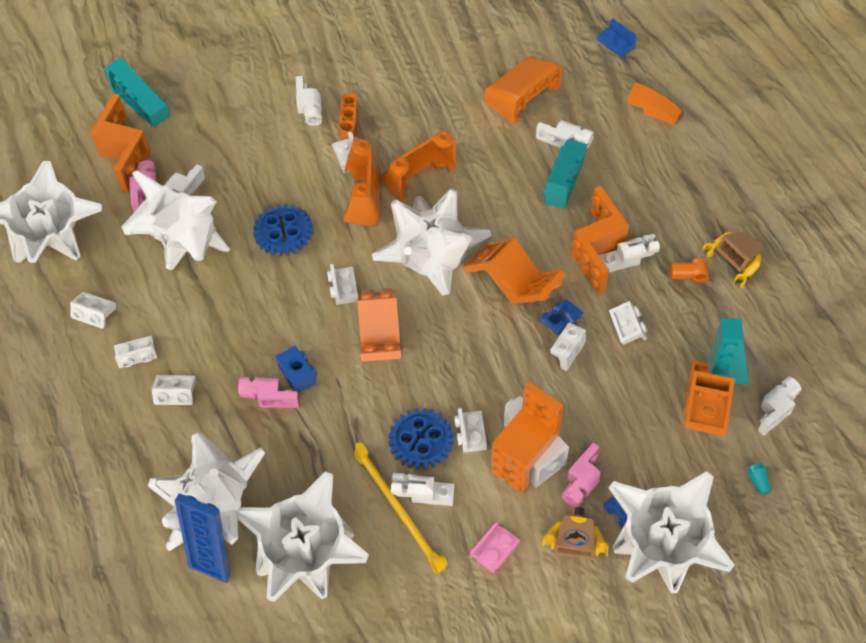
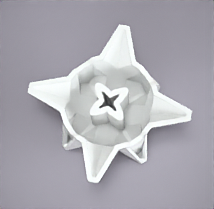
(44, 216)
(176, 220)
(431, 239)
(211, 480)
(297, 520)
(668, 530)

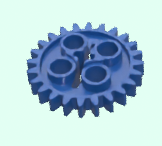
(269, 228)
(436, 447)

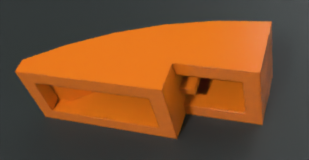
(653, 103)

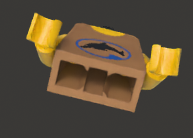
(740, 251)
(576, 536)

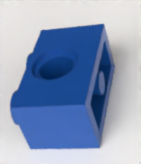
(297, 379)

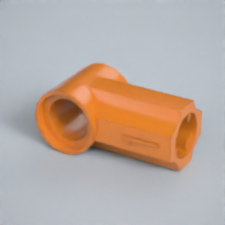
(695, 270)

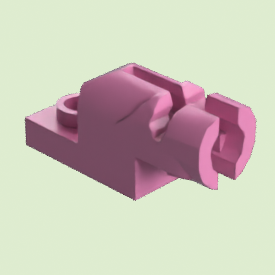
(137, 194)
(268, 393)
(582, 477)

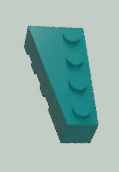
(136, 92)
(564, 174)
(729, 352)

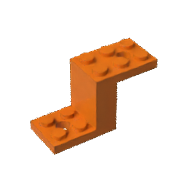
(119, 141)
(599, 239)
(514, 272)
(379, 325)
(707, 400)
(526, 437)

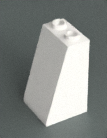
(553, 458)

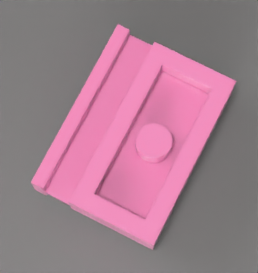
(494, 548)

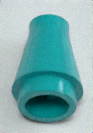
(759, 477)

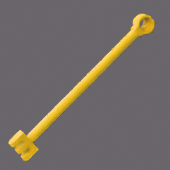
(437, 562)

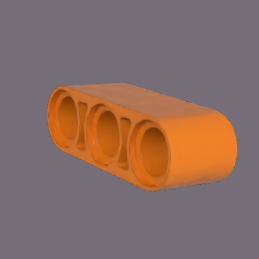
(348, 115)

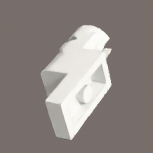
(308, 102)
(563, 131)
(188, 185)
(630, 252)
(778, 404)
(422, 489)

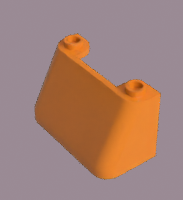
(520, 85)
(436, 151)
(365, 199)

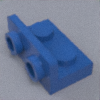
(618, 38)

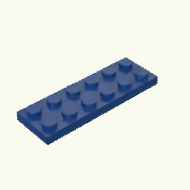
(203, 537)

